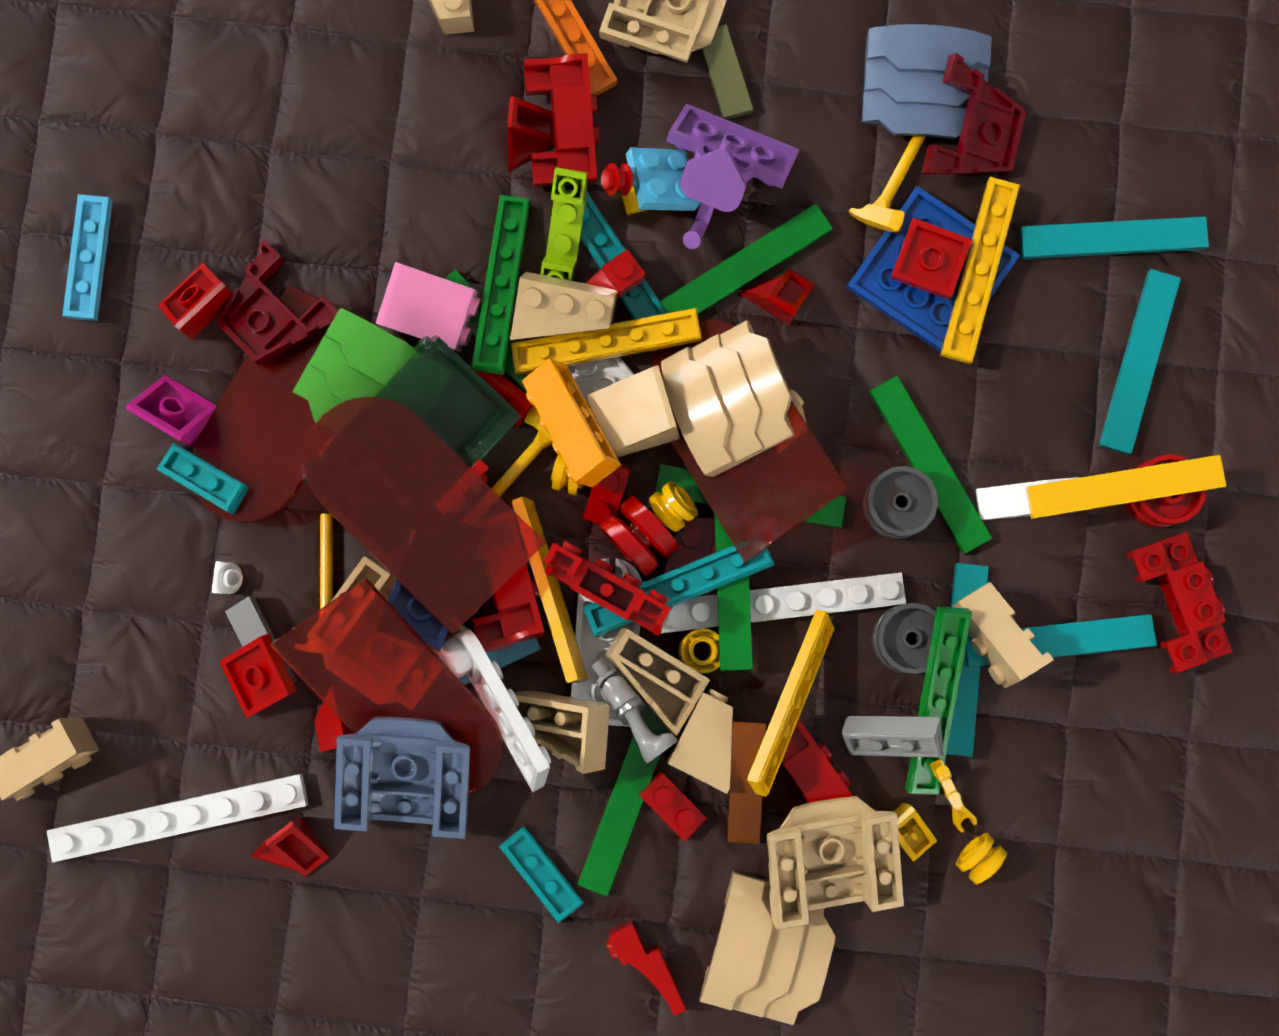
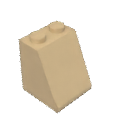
(635, 412)
(706, 742)

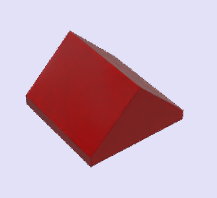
(196, 301)

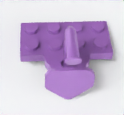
(723, 163)

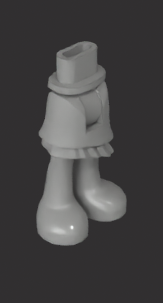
(629, 709)

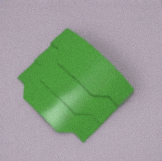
(350, 363)

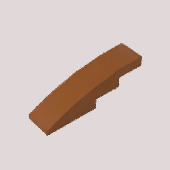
(744, 803)

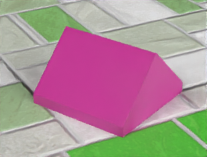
(173, 409)

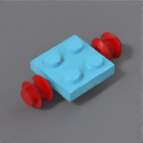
(654, 177)

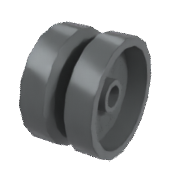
(917, 497)
(890, 637)

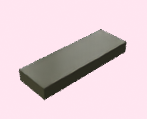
(726, 76)

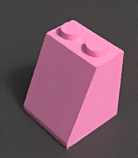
(429, 306)

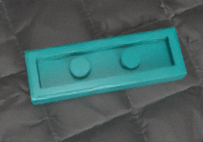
(203, 478)
(541, 874)

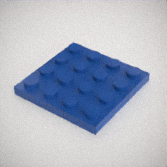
(910, 307)

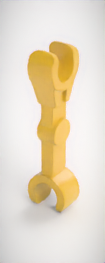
(959, 811)

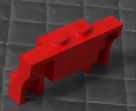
(572, 109)
(606, 588)
(1189, 598)
(516, 614)
(811, 769)

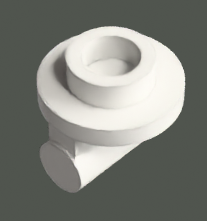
(226, 578)

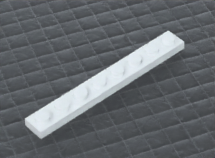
(795, 601)
(177, 817)

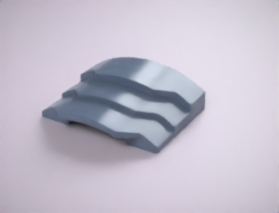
(907, 74)
(402, 774)

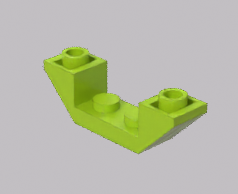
(566, 223)

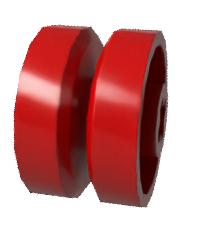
(1166, 510)
(643, 532)

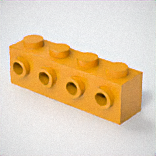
(570, 423)

